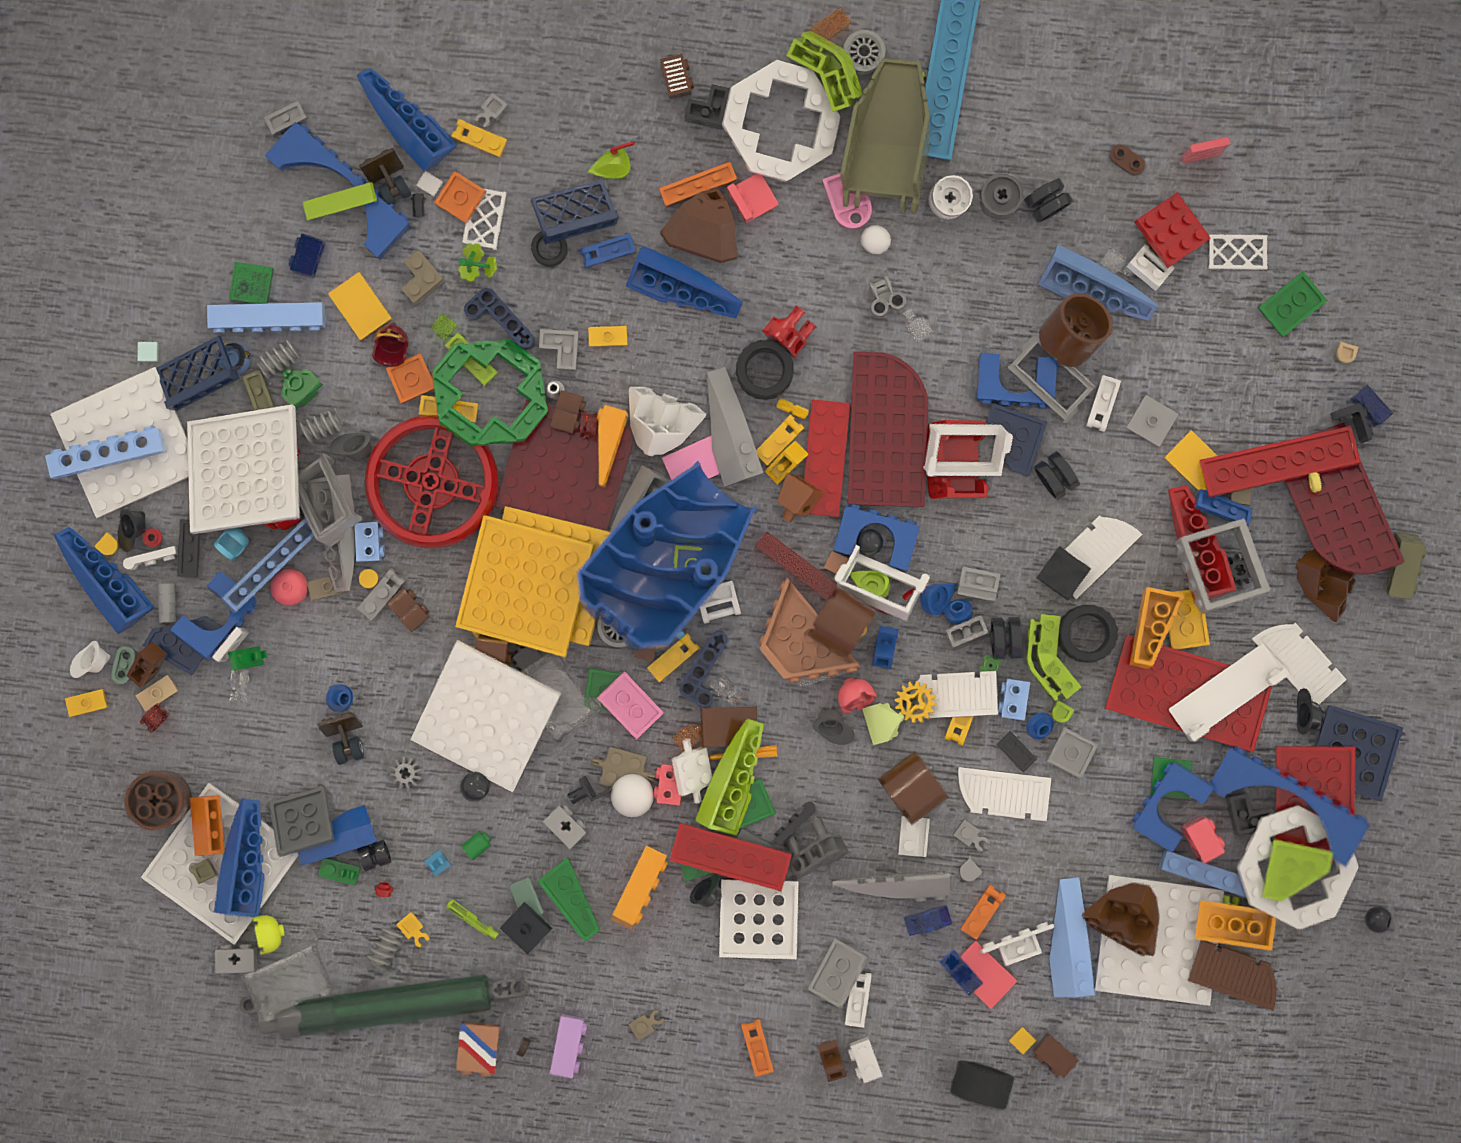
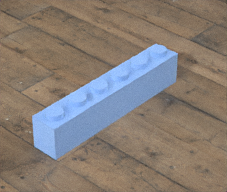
(266, 316)

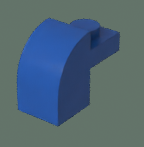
(885, 647)

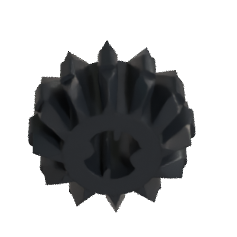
(1236, 562)

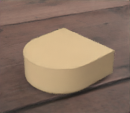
(1346, 353)

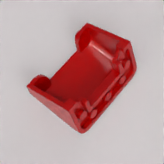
(957, 449)

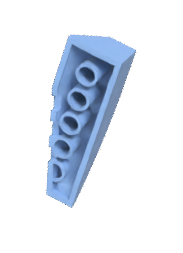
(1070, 945)

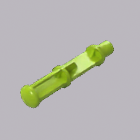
(471, 919)

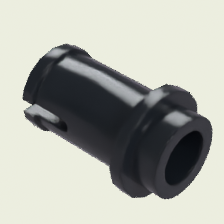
(418, 204)

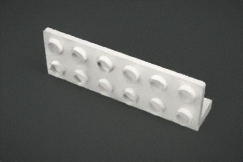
(1227, 692)

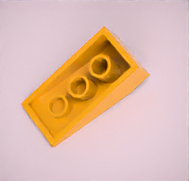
(611, 427)
(1235, 925)

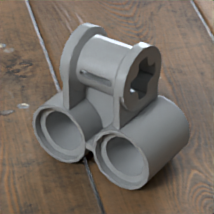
(884, 297)

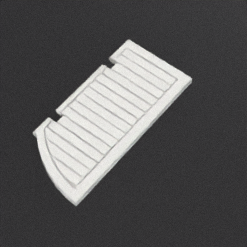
(1101, 547)
(1301, 659)
(961, 694)
(1005, 793)

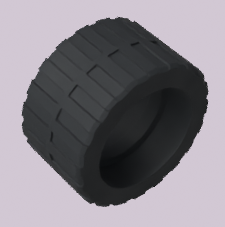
(759, 347)
(1106, 619)
(982, 1085)

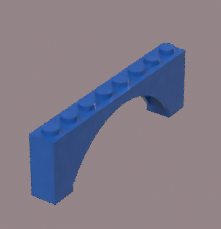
(301, 149)
(1342, 827)

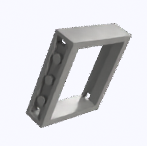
(1249, 554)

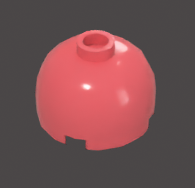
(289, 586)
(855, 694)

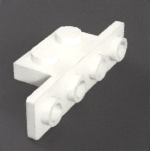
(1020, 947)

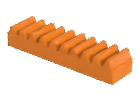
(691, 186)

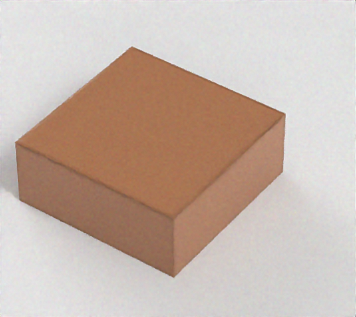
(835, 561)

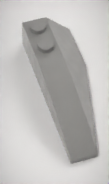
(730, 433)
(328, 511)

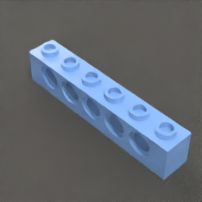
(154, 446)

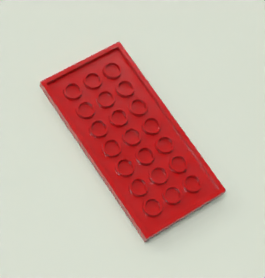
(1174, 675)

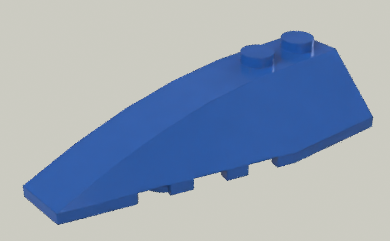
(414, 131)
(678, 283)
(109, 590)
(241, 868)

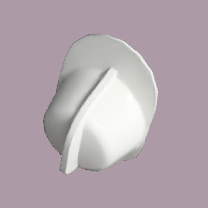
(89, 660)

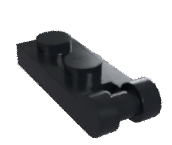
(795, 821)

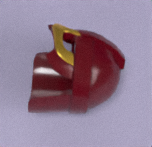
(390, 345)

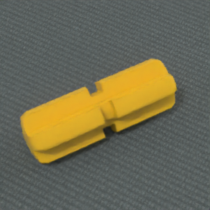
(789, 407)

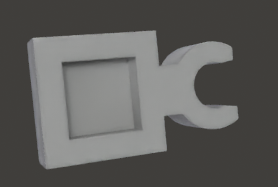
(492, 108)
(968, 833)

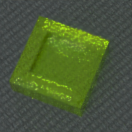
(444, 326)

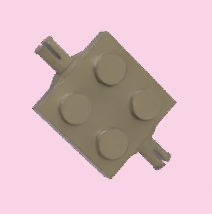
(621, 763)

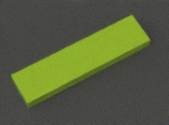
(339, 201)

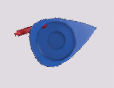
(934, 597)

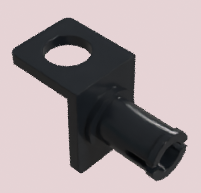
(584, 791)

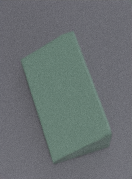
(524, 892)

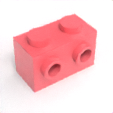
(667, 790)

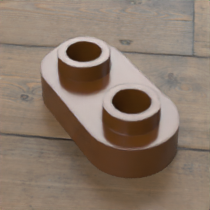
(1125, 162)

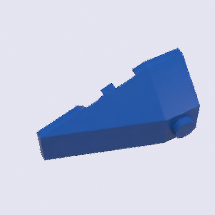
(350, 832)

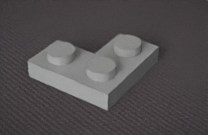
(565, 342)

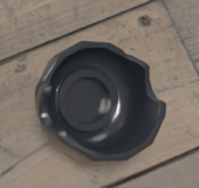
(474, 786)

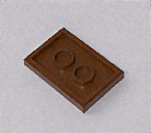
(722, 724)

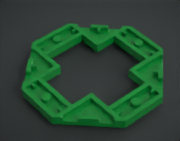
(495, 431)

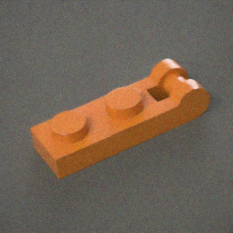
(982, 912)
(757, 1048)

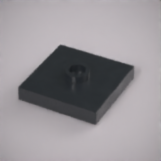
(526, 928)

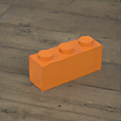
(207, 825)

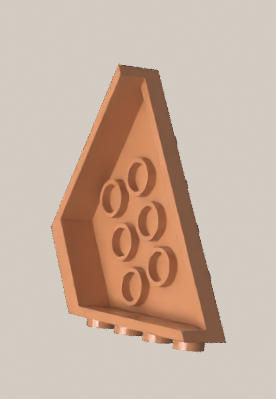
(790, 648)

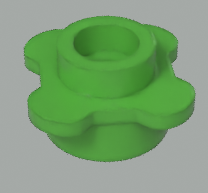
(988, 660)

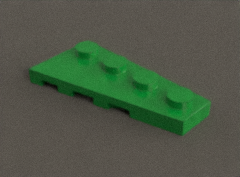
(567, 894)

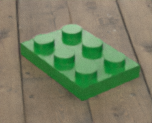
(1292, 304)

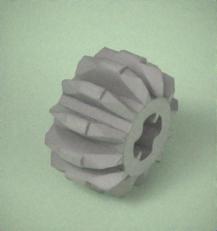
(411, 769)

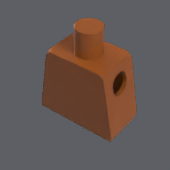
(797, 497)

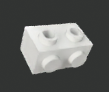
(866, 1060)

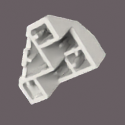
(660, 421)

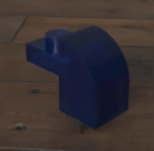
(928, 920)
(961, 972)

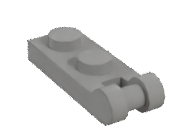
(381, 595)

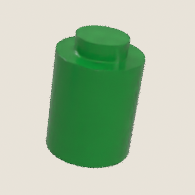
(476, 844)

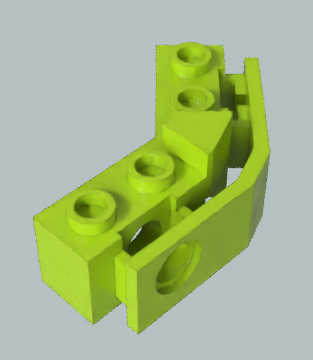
(835, 69)
(1046, 654)

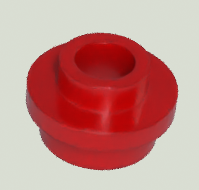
(158, 537)
(383, 889)

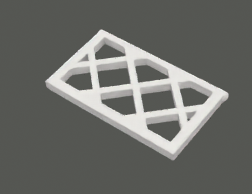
(499, 210)
(1247, 238)

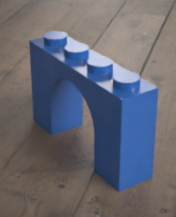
(991, 390)
(903, 534)
(208, 642)
(1176, 779)

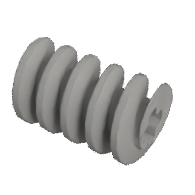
(277, 359)
(322, 426)
(385, 948)

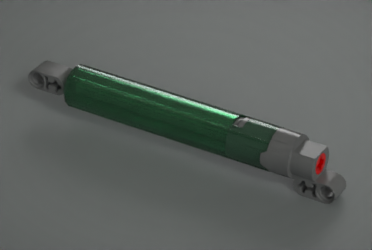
(387, 1006)

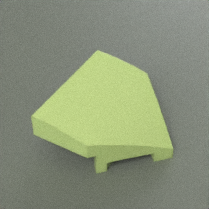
(882, 722)

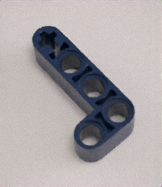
(504, 320)
(706, 666)

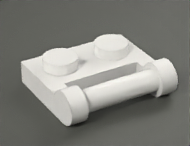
(1146, 270)
(724, 593)

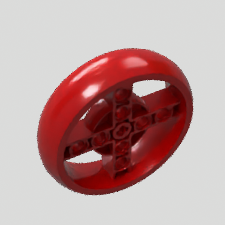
(417, 534)

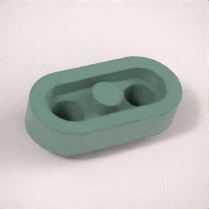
(122, 664)

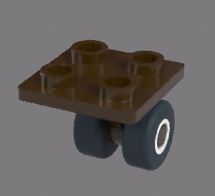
(381, 167)
(340, 725)

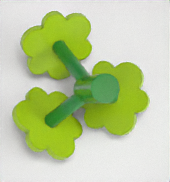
(470, 264)

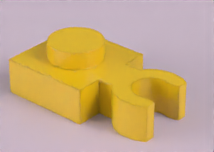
(411, 927)

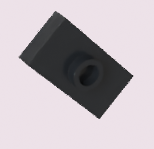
(1016, 751)

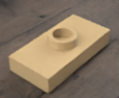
(157, 692)

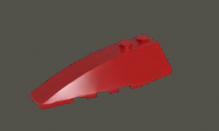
(1207, 553)

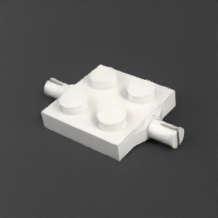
(692, 770)

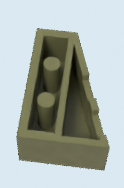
(1402, 578)

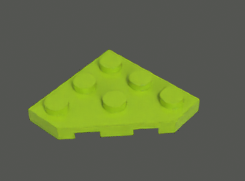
(1293, 869)

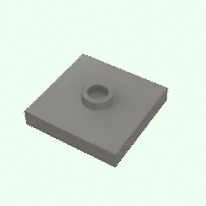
(1152, 421)
(1072, 752)

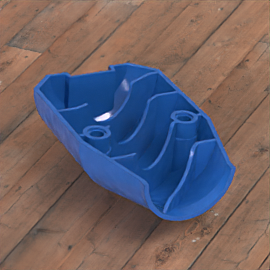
(633, 572)

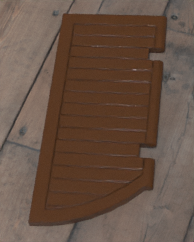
(1234, 975)

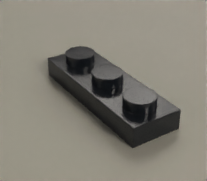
(188, 551)

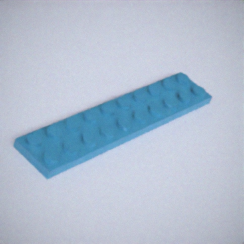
(948, 72)

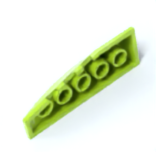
(731, 782)

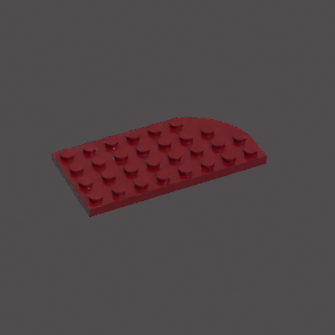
(887, 432)
(1346, 520)

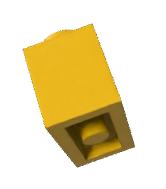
(786, 462)

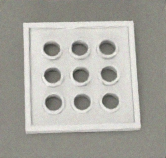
(748, 928)

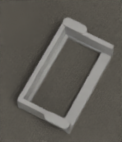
(1065, 414)
(335, 531)

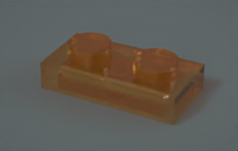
(831, 24)

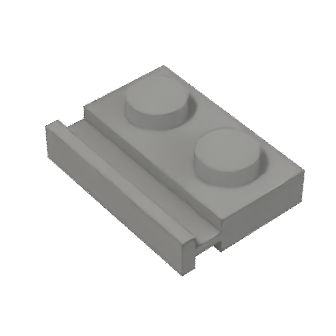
(978, 584)

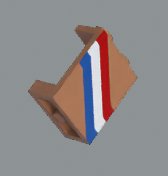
(478, 1048)

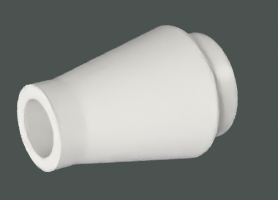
(554, 395)

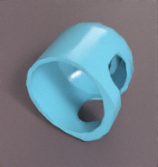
(232, 543)

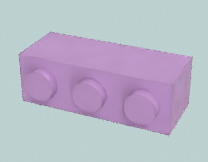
(568, 1046)

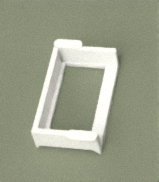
(994, 468)
(873, 600)

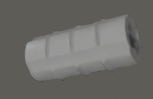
(166, 603)

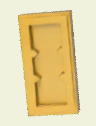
(607, 336)
(86, 703)

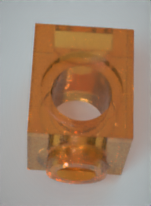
(689, 732)

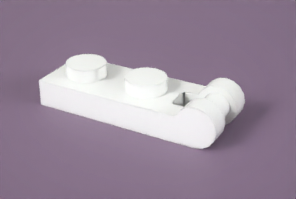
(1103, 402)
(150, 558)
(858, 1002)

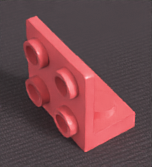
(752, 197)

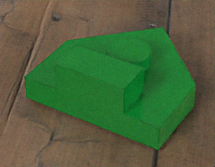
(299, 387)

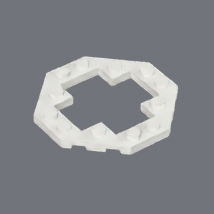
(747, 141)
(1261, 848)

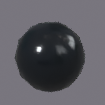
(870, 541)
(1378, 919)

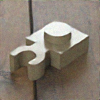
(643, 1026)

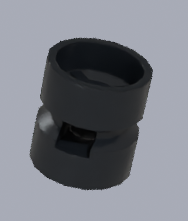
(374, 855)

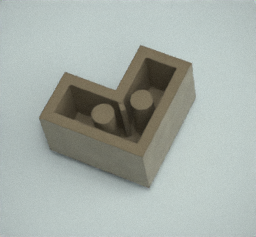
(426, 278)

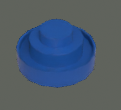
(958, 611)
(339, 698)
(1039, 726)

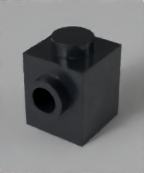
(525, 657)

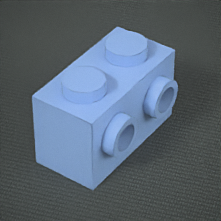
(368, 542)
(1014, 699)

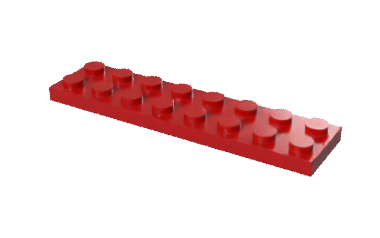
(1279, 461)

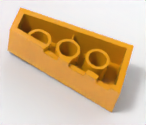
(1153, 623)
(638, 888)

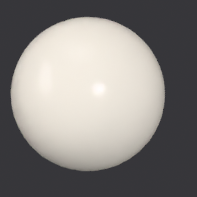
(632, 795)

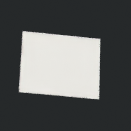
(429, 183)

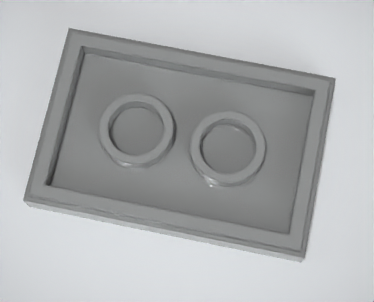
(838, 973)

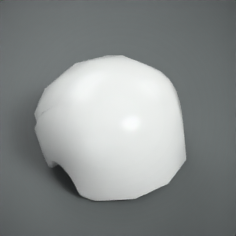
(875, 239)

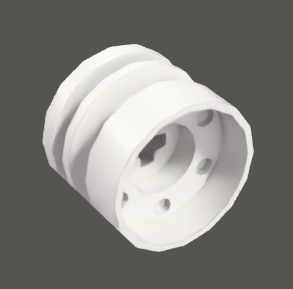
(958, 190)

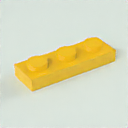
(467, 409)

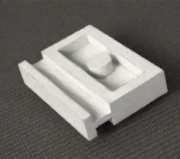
(913, 837)

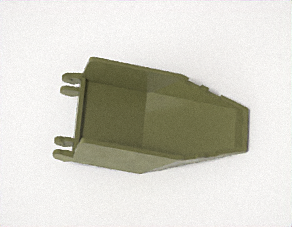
(888, 136)

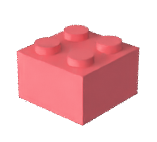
(1203, 839)

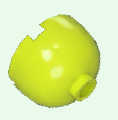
(268, 933)

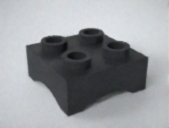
(1063, 573)

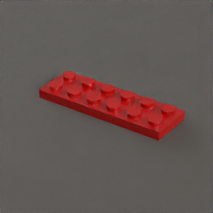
(827, 453)
(730, 857)

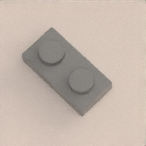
(285, 118)

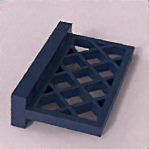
(583, 224)
(205, 387)

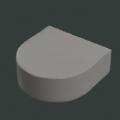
(969, 870)

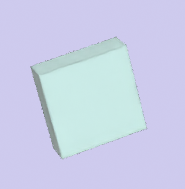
(148, 351)

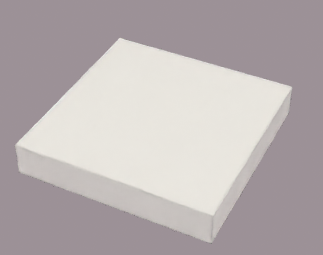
(230, 644)

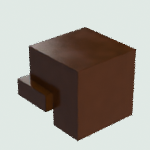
(494, 648)

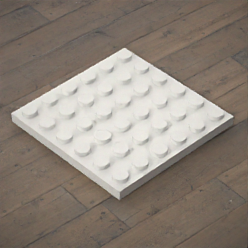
(115, 411)
(243, 469)
(485, 716)
(174, 878)
(1168, 971)

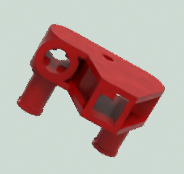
(786, 335)

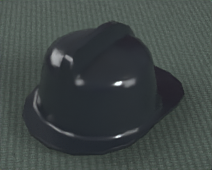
(130, 527)
(1308, 712)
(707, 892)

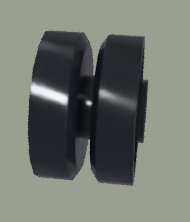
(1048, 200)
(1056, 475)
(1009, 637)

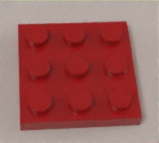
(1172, 230)

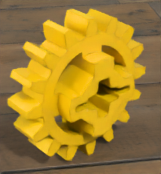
(912, 709)

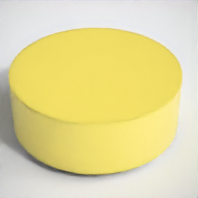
(1314, 482)

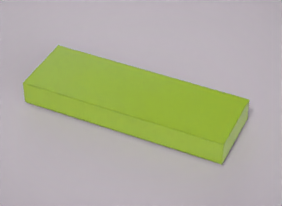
(482, 374)

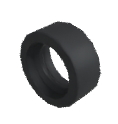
(548, 262)

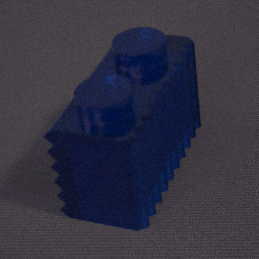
(307, 255)
(1376, 409)

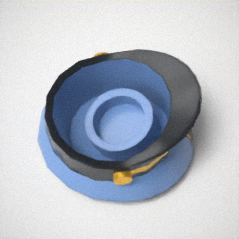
(239, 357)

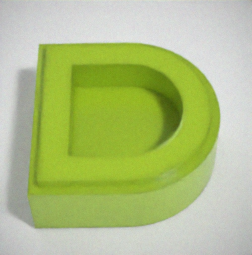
(1061, 712)

